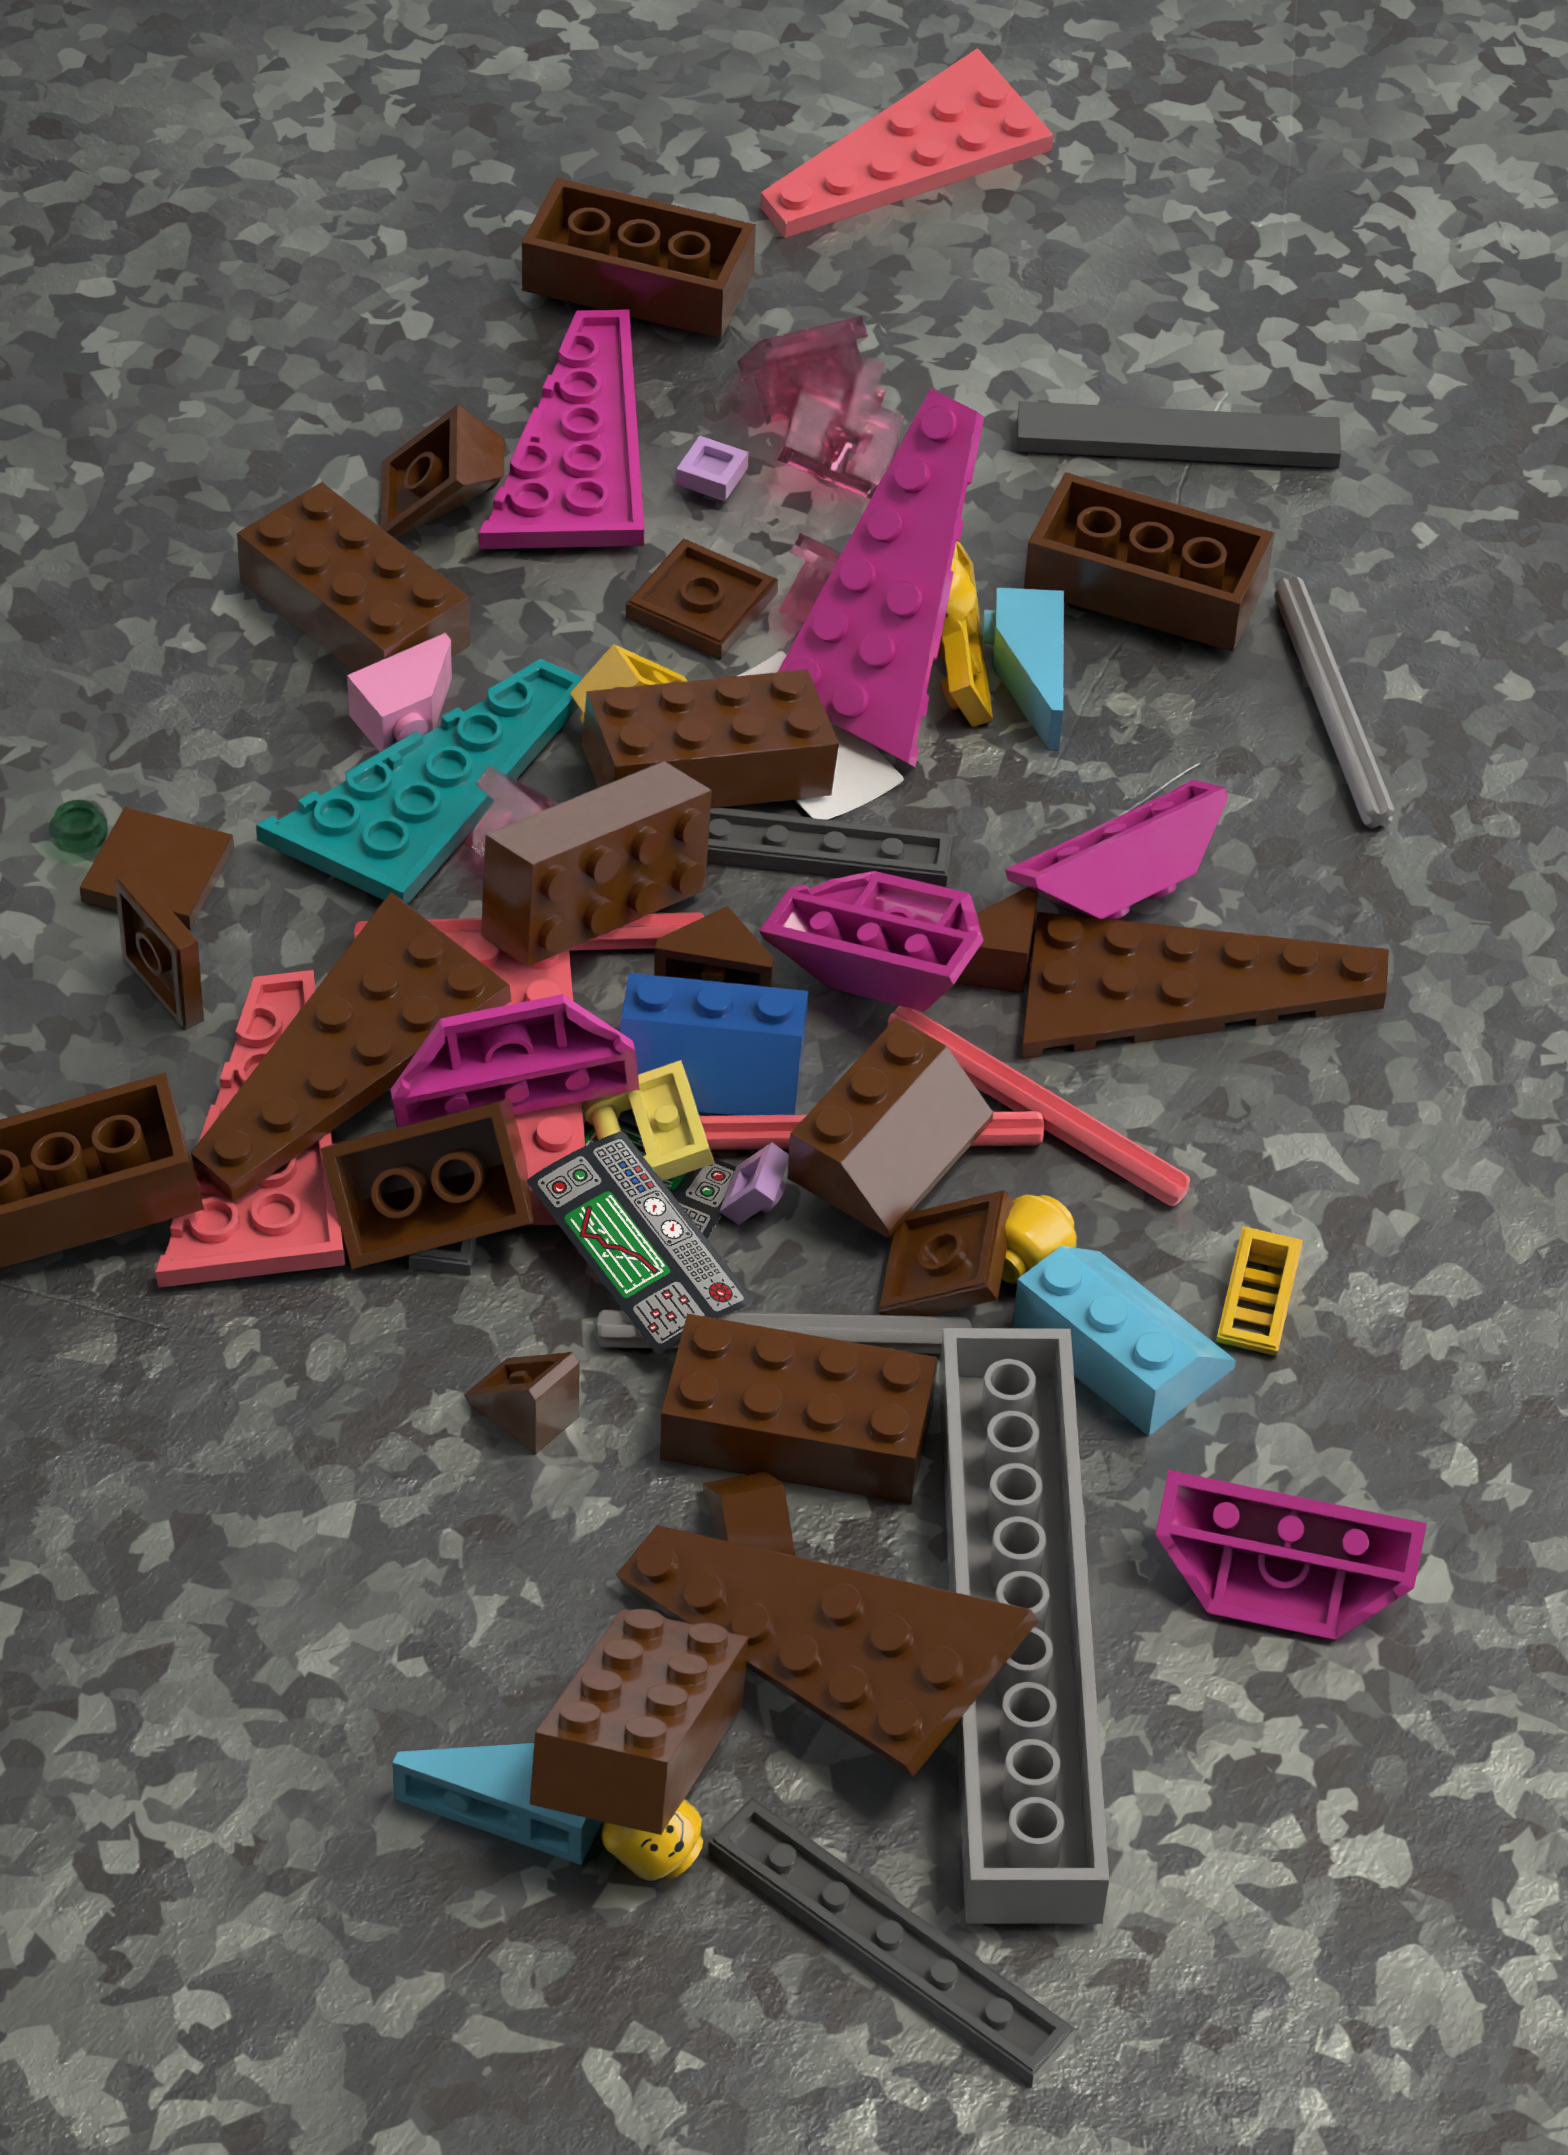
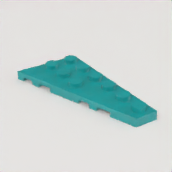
(420, 796)

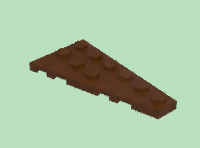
(1173, 981)
(345, 1044)
(851, 1645)

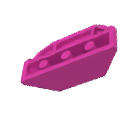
(1128, 856)
(878, 936)
(526, 1051)
(1286, 1555)

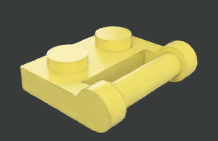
(665, 1119)

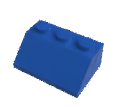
(732, 1038)

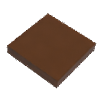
(701, 598)
(171, 855)
(159, 948)
(947, 1257)

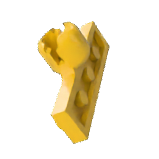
(962, 645)

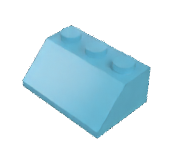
(1122, 1336)

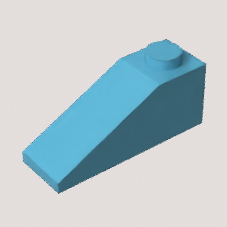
(1030, 654)
(491, 1793)

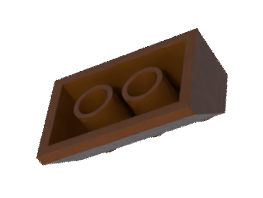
(888, 1129)
(429, 1183)

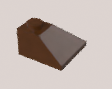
(439, 471)

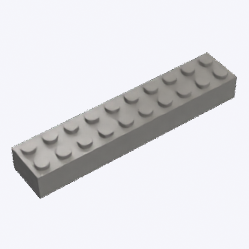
(1019, 1540)

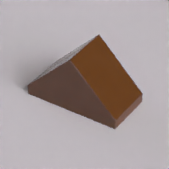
(1007, 943)
(714, 950)
(530, 1397)
(751, 1511)

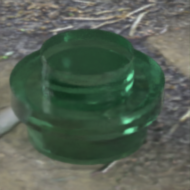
(78, 827)

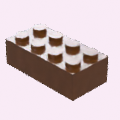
(638, 257)
(1149, 561)
(348, 581)
(734, 734)
(595, 863)
(93, 1169)
(798, 1408)
(639, 1720)

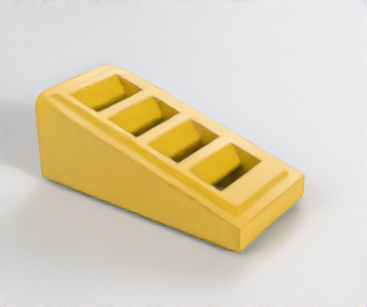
(1269, 1250)

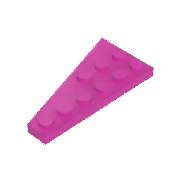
(579, 453)
(890, 590)

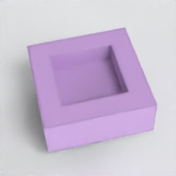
(712, 468)
(756, 1184)

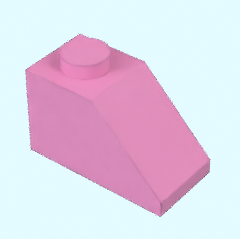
(401, 692)

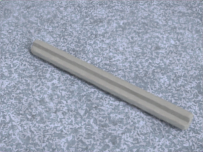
(1334, 703)
(899, 1333)

